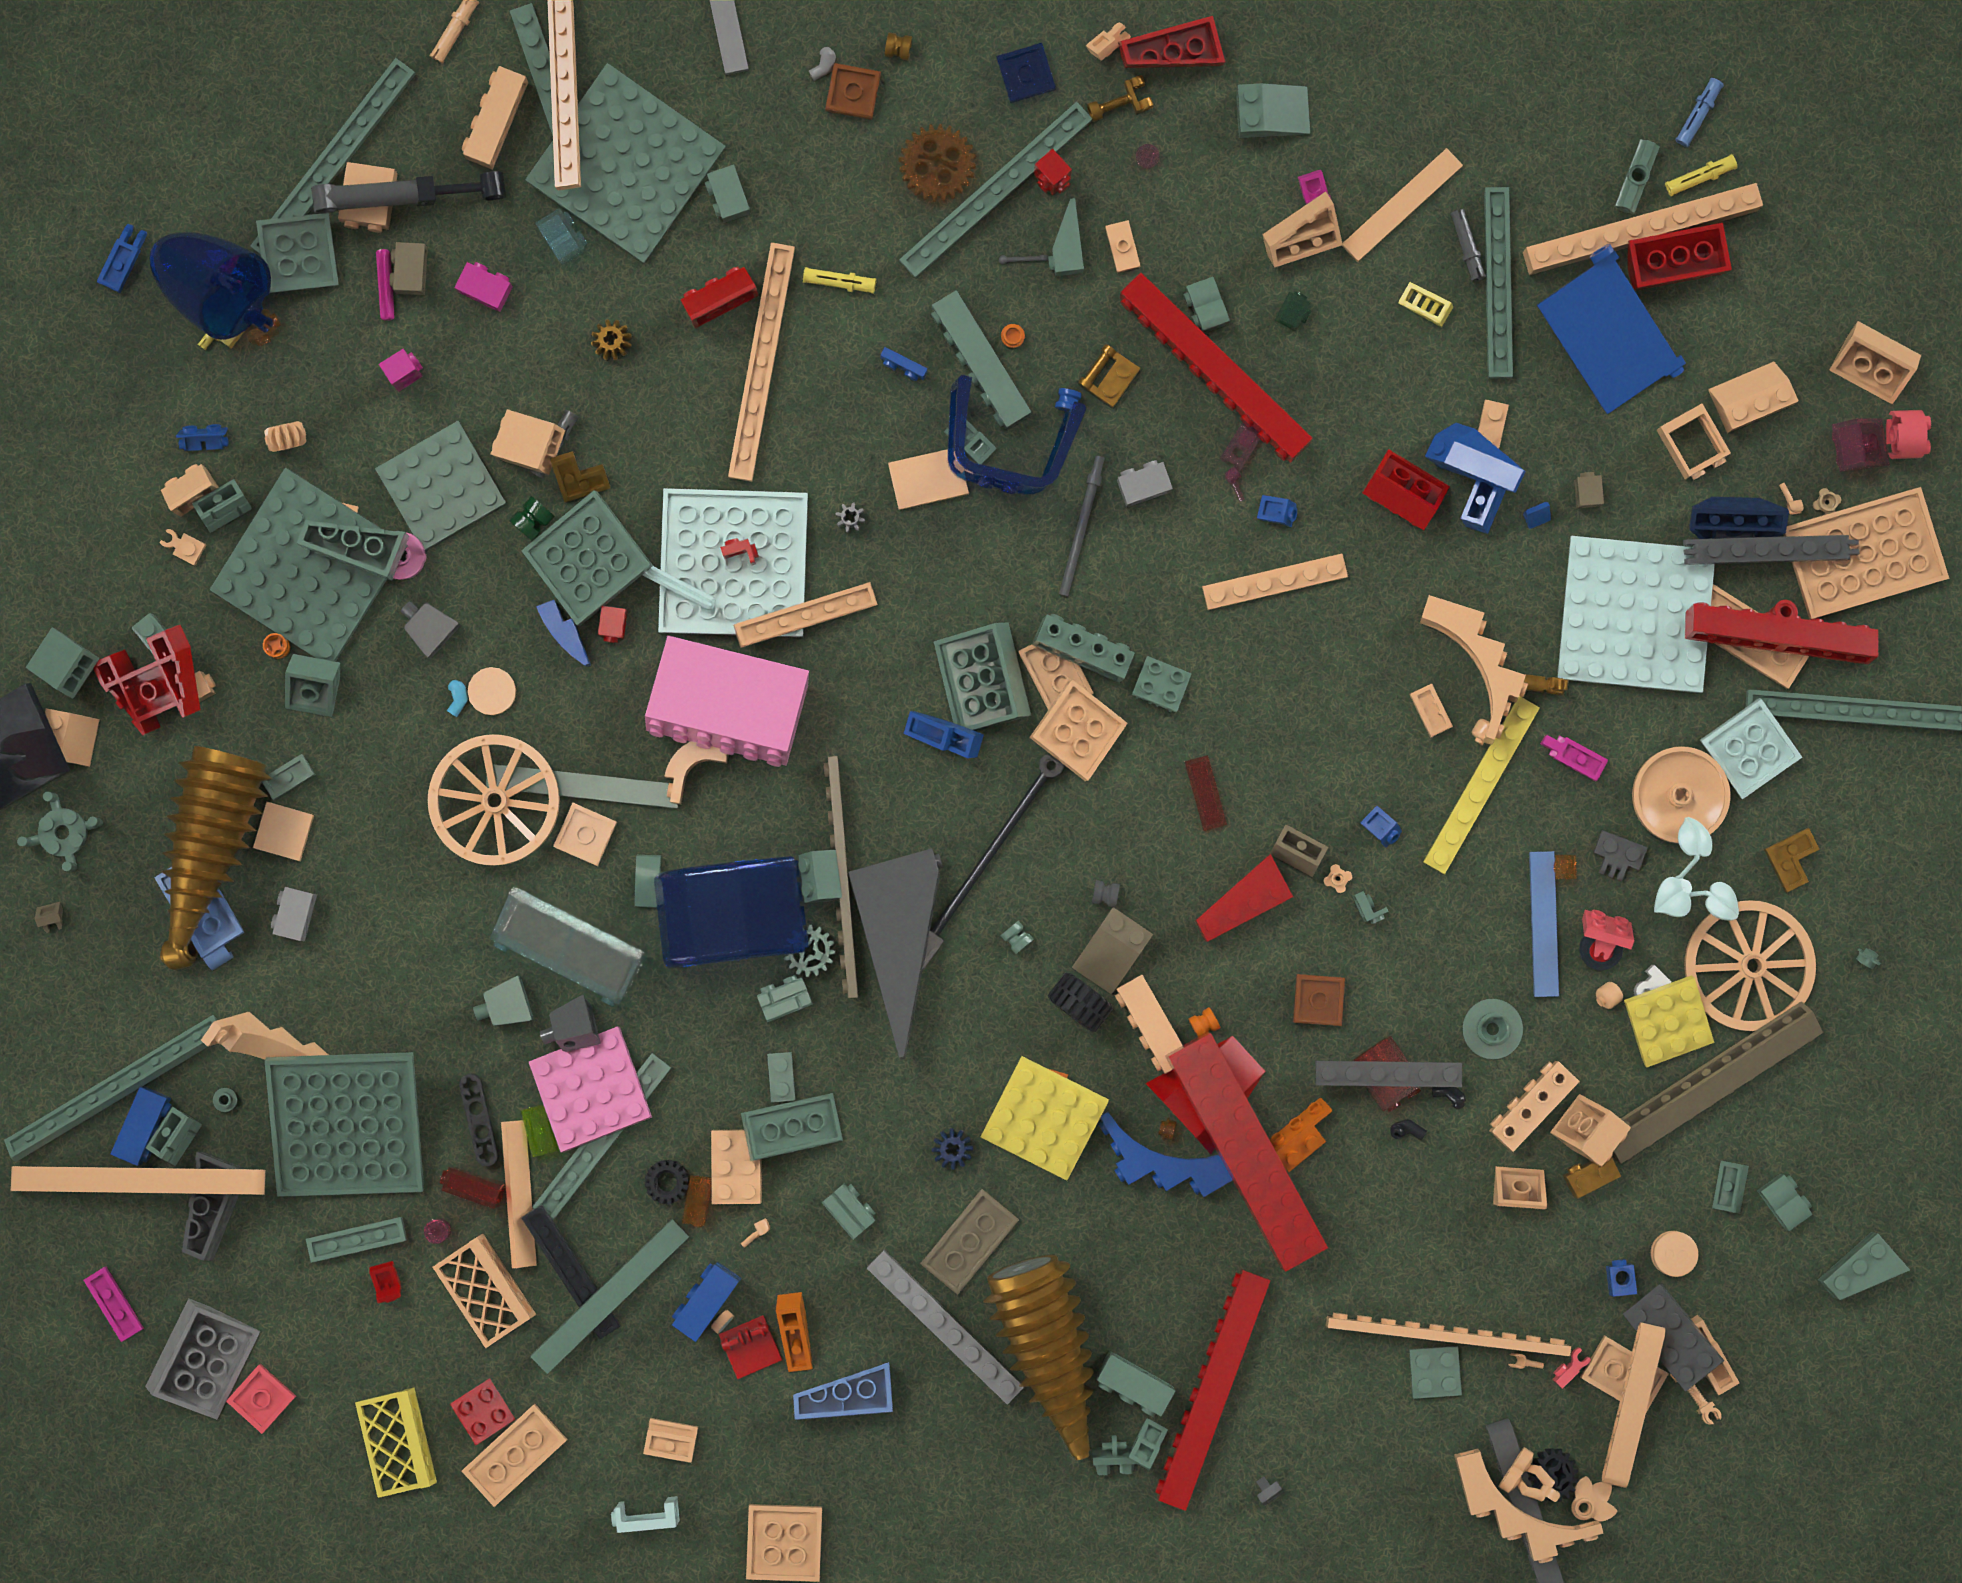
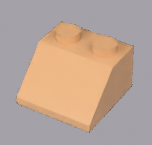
(187, 489)
(74, 735)

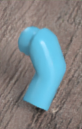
(459, 696)

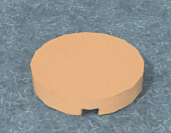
(491, 691)

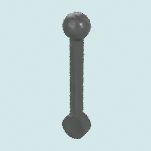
(1004, 259)

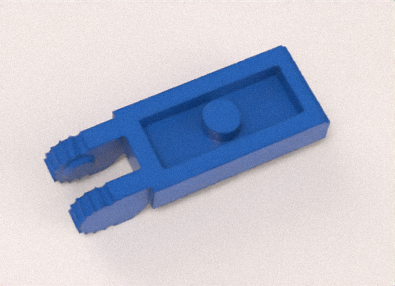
(121, 260)

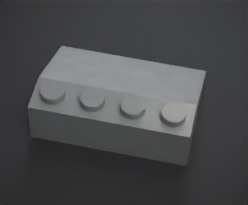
(202, 1359)

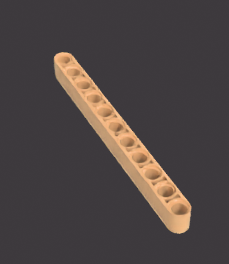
(138, 1180)

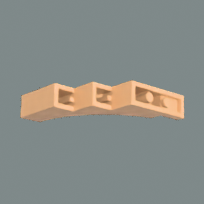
(250, 1036)

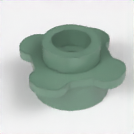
(1868, 958)

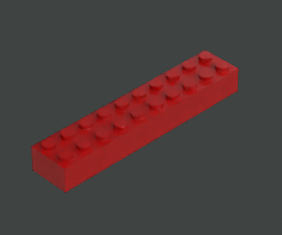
(1246, 1151)

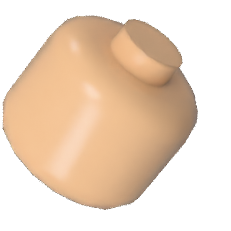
(1479, 731)
(1609, 995)

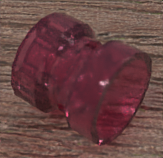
(442, 1231)

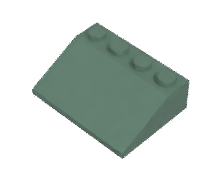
(982, 677)

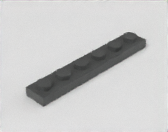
(1388, 1073)

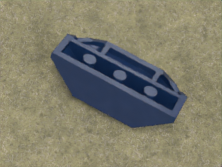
(1737, 518)

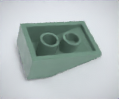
(1272, 110)

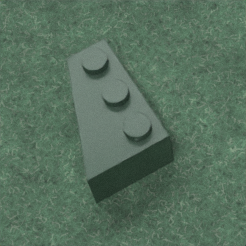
(1863, 1267)

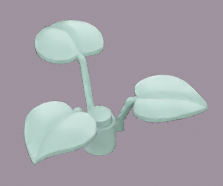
(1675, 892)

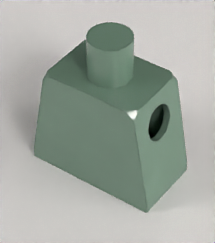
(505, 1004)

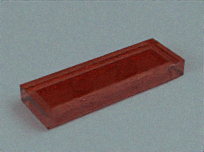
(1205, 793)

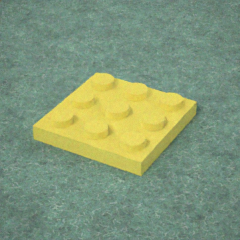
(1669, 1021)

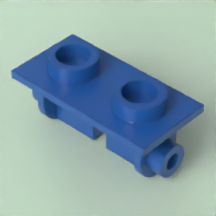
(193, 437)

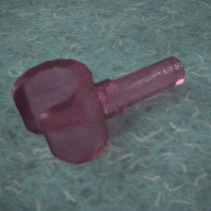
(1232, 476)

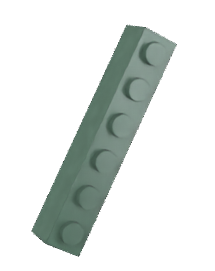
(981, 360)

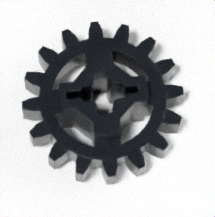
(1559, 1469)

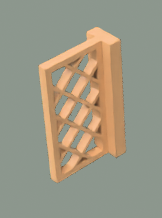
(499, 1276)

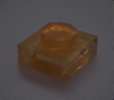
(1565, 866)

